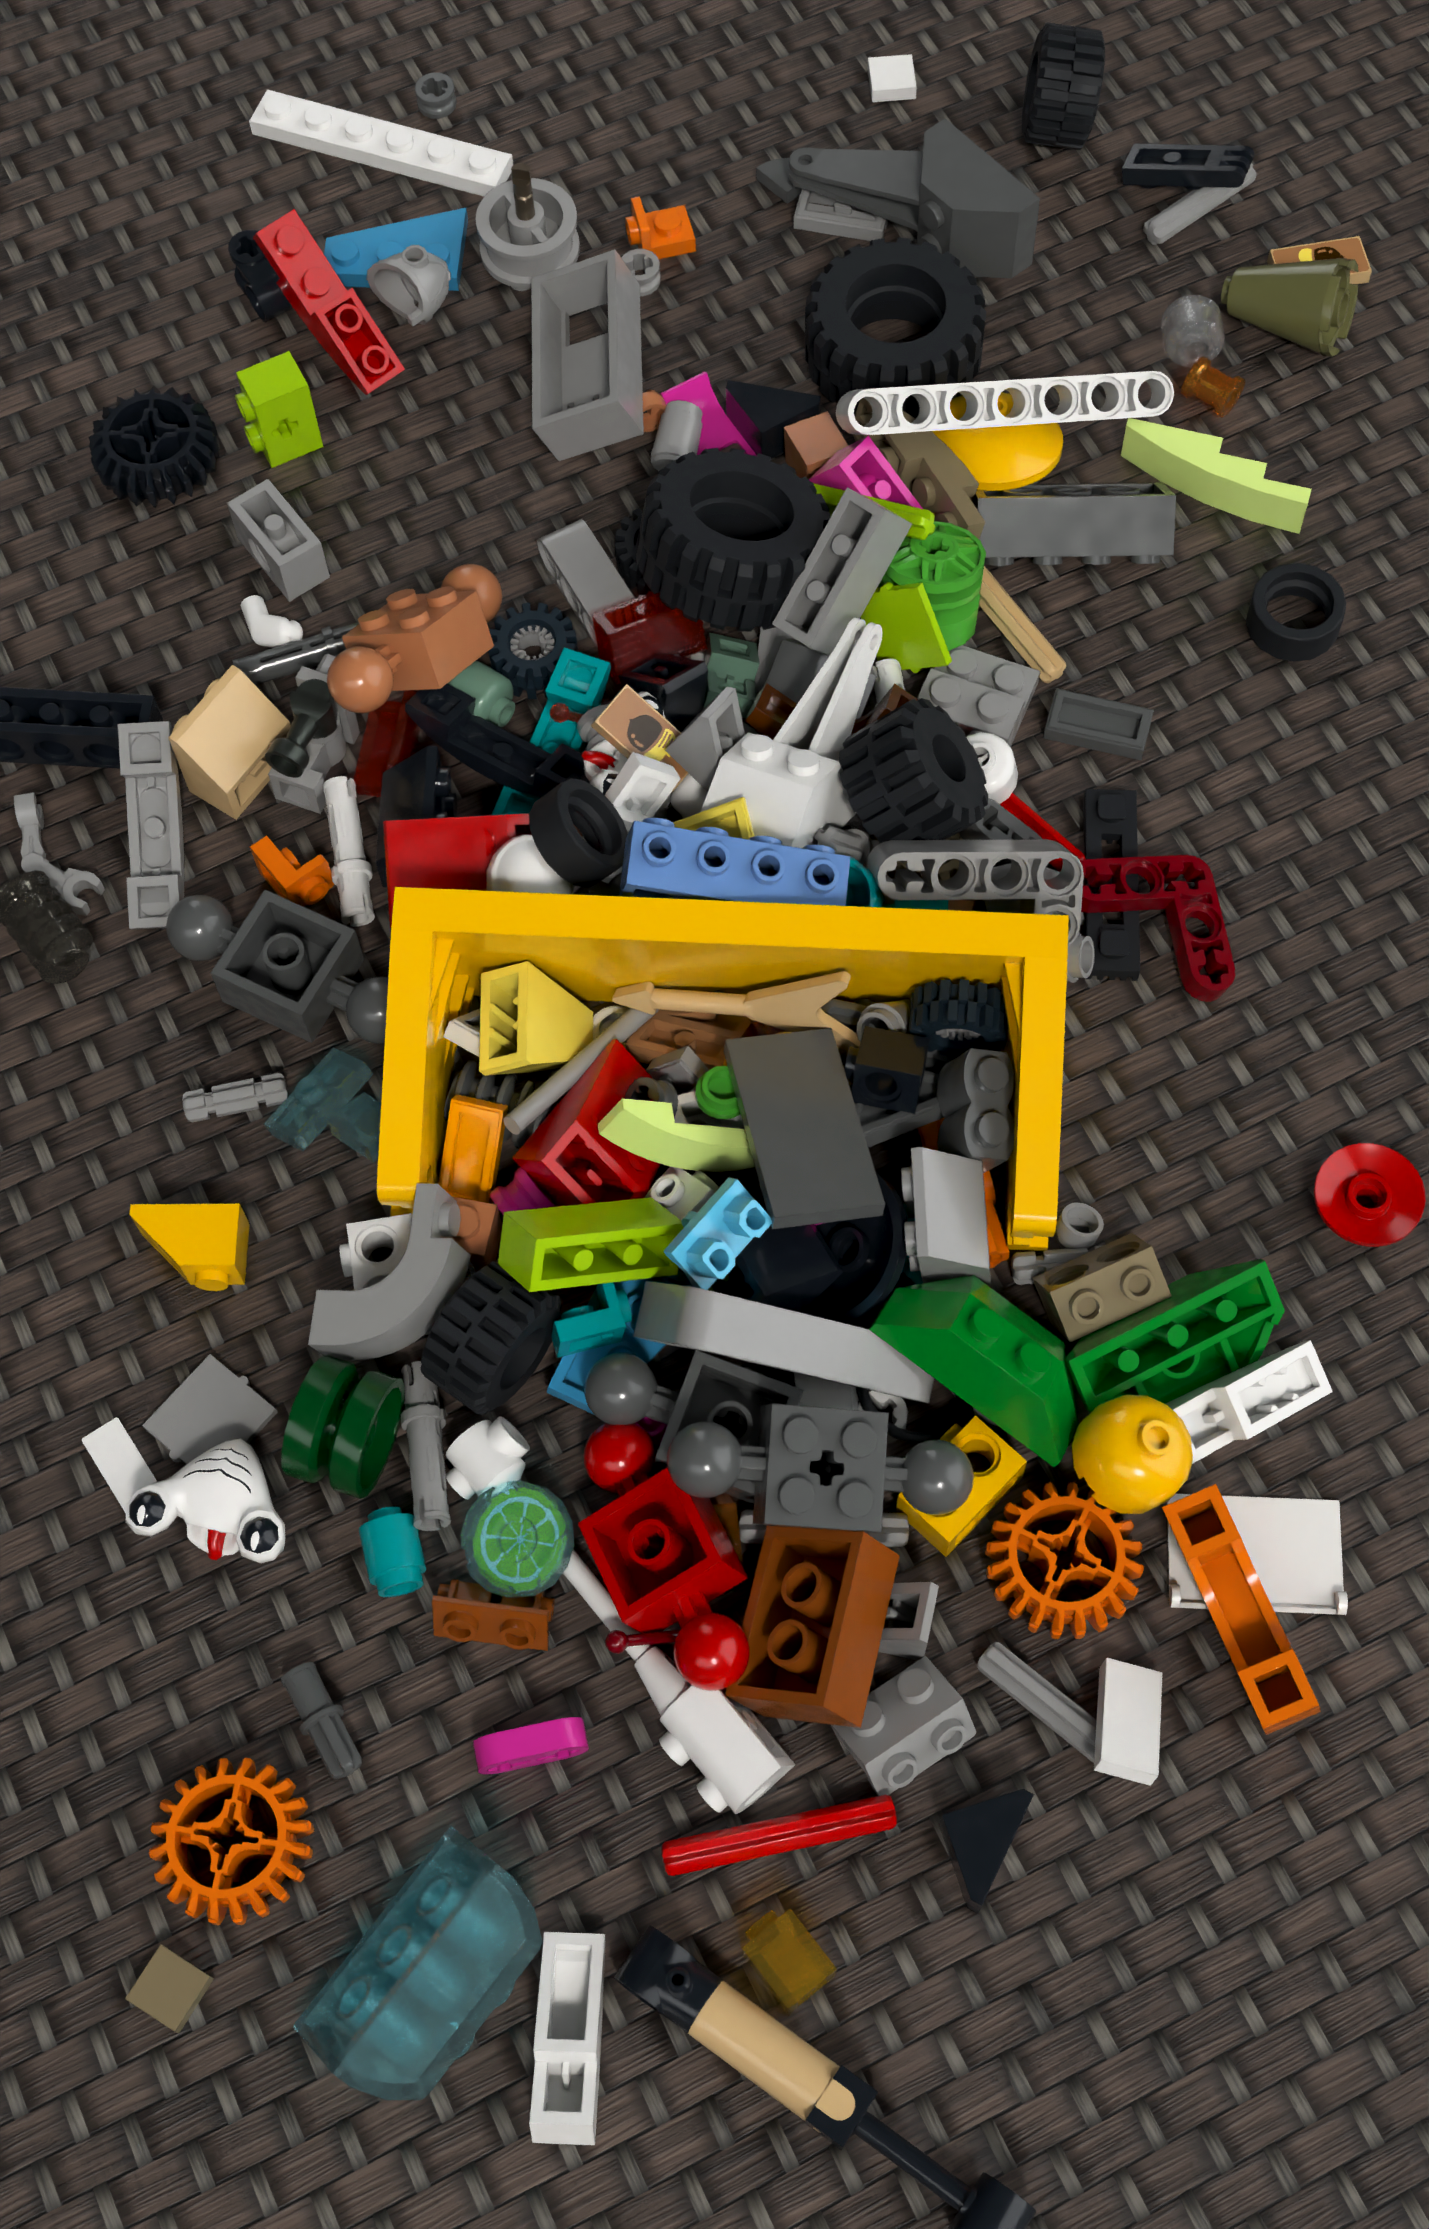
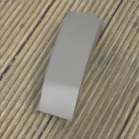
(408, 1300)

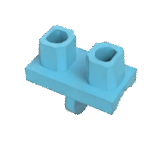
(717, 1234)

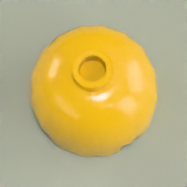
(1132, 1453)

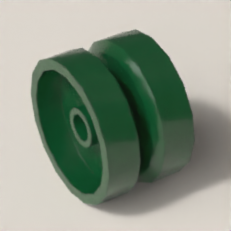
(342, 1426)

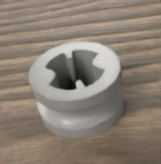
(644, 260)

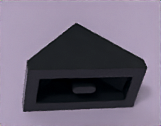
(764, 412)
(673, 681)
(980, 1839)

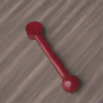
(618, 1641)

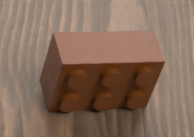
(815, 1624)

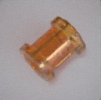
(1212, 386)

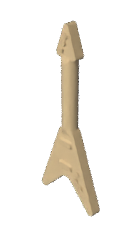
(785, 1006)

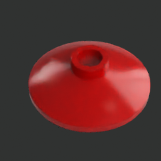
(1373, 1173)

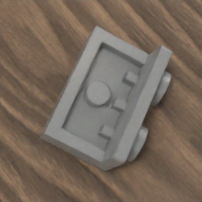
(907, 1727)

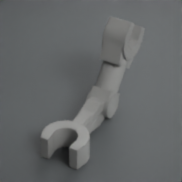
(69, 883)

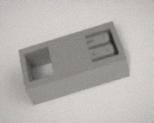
(590, 389)

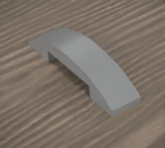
(153, 822)

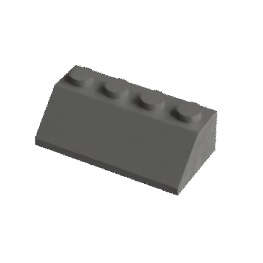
(1078, 522)

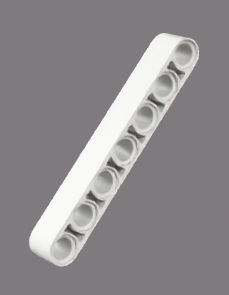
(1027, 409)

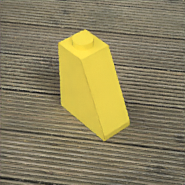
(529, 1022)

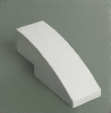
(568, 2039)

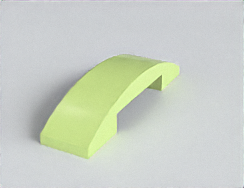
(651, 1133)

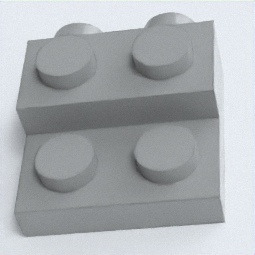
(982, 692)

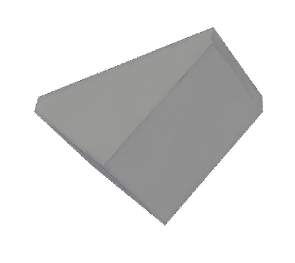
(709, 737)
(909, 1619)

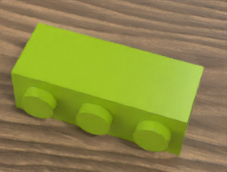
(588, 1244)

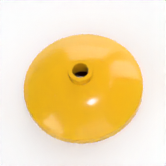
(1006, 454)

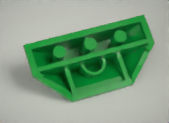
(1184, 1342)
(986, 1357)

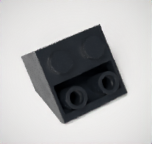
(414, 790)
(782, 1268)

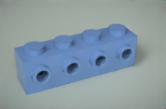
(714, 866)

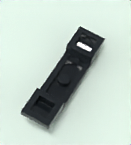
(488, 749)

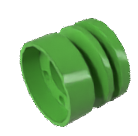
(952, 573)

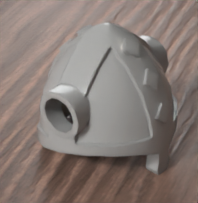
(411, 279)

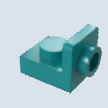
(590, 1329)

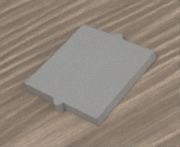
(208, 1411)

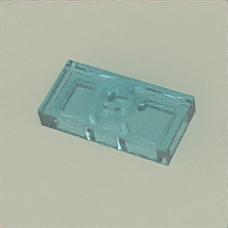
(318, 1098)

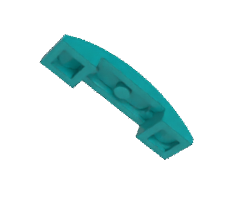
(580, 685)

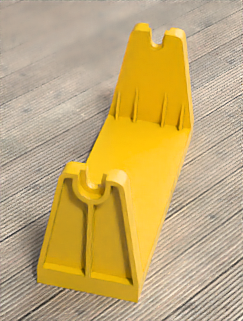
(734, 947)

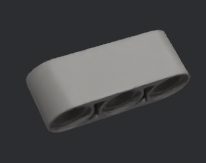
(582, 572)

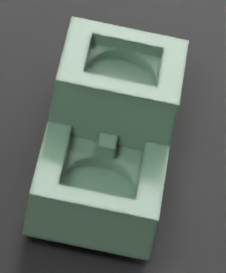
(734, 665)

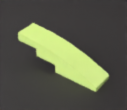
(1227, 482)

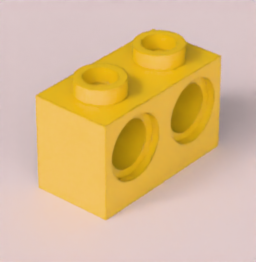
(988, 1487)

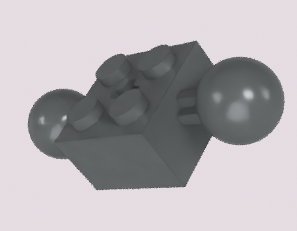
(282, 964)
(624, 1391)
(709, 1460)

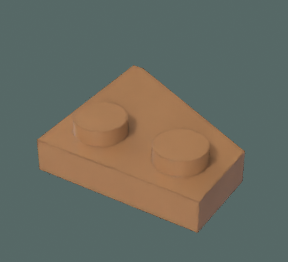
(676, 1029)

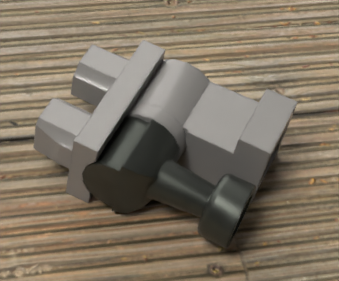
(313, 741)

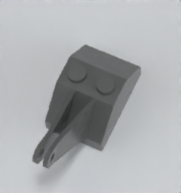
(945, 192)

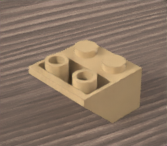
(226, 742)

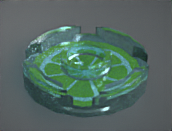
(517, 1539)

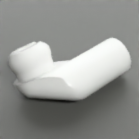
(268, 629)

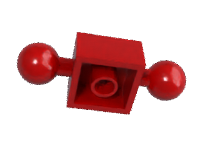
(664, 1556)

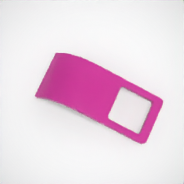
(717, 427)

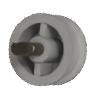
(526, 229)

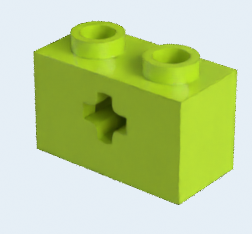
(278, 409)

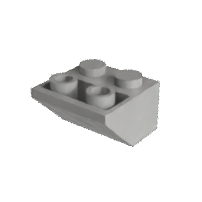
(950, 1216)

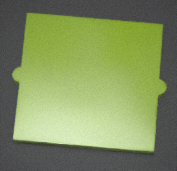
(907, 627)

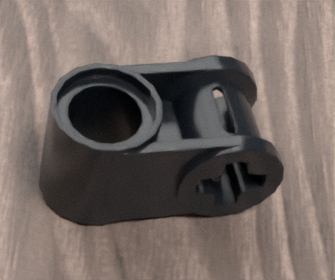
(257, 276)

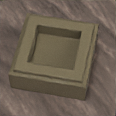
(169, 1989)

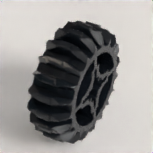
(154, 446)

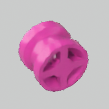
(521, 1194)

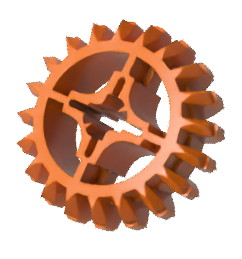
(1084, 1567)
(228, 1867)

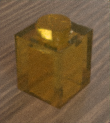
(787, 1959)

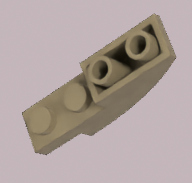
(929, 472)

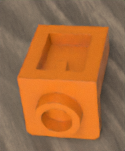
(661, 231)
(287, 877)

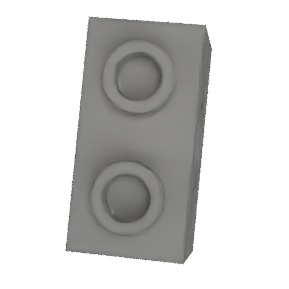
(278, 540)

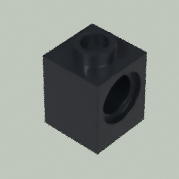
(887, 1069)

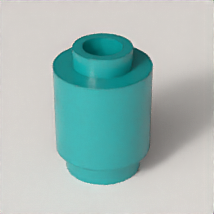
(392, 1552)

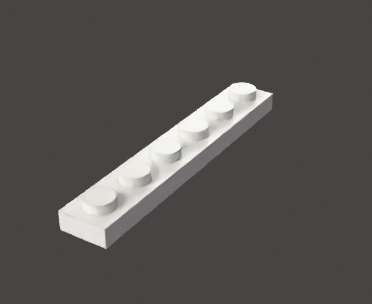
(380, 143)

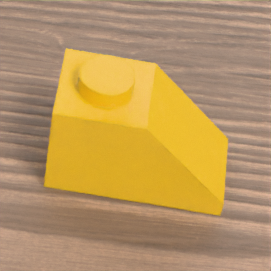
(198, 1240)

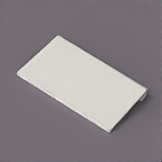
(1291, 1548)

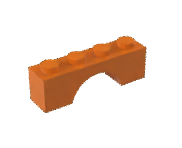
(1241, 1610)

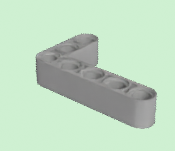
(777, 1339)

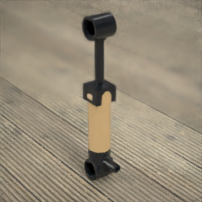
(798, 2074)

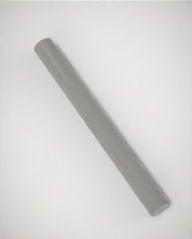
(570, 1073)

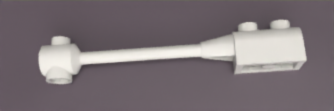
(702, 1725)

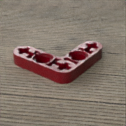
(1179, 905)

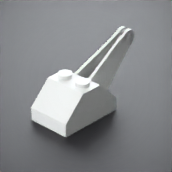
(795, 778)

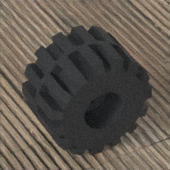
(913, 775)

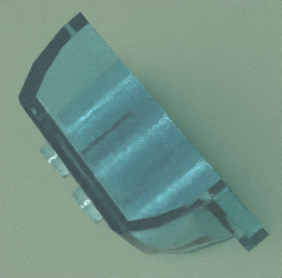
(424, 1975)

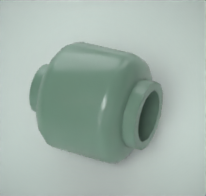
(491, 691)

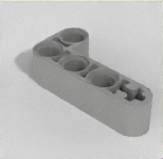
(973, 876)

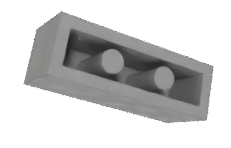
(842, 571)

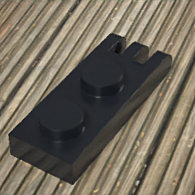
(1187, 165)

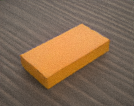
(472, 1148)

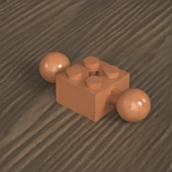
(416, 640)

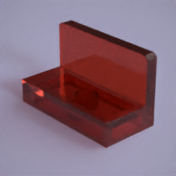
(386, 742)

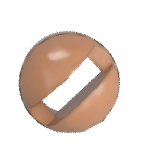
(655, 407)

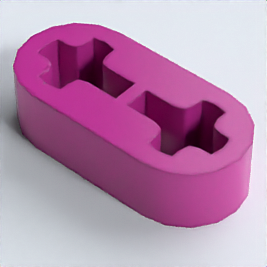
(530, 1745)

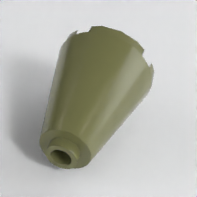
(1296, 300)

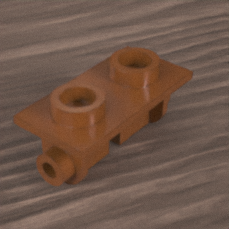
(466, 1614)

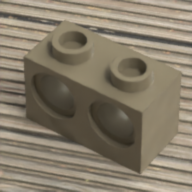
(1101, 1287)

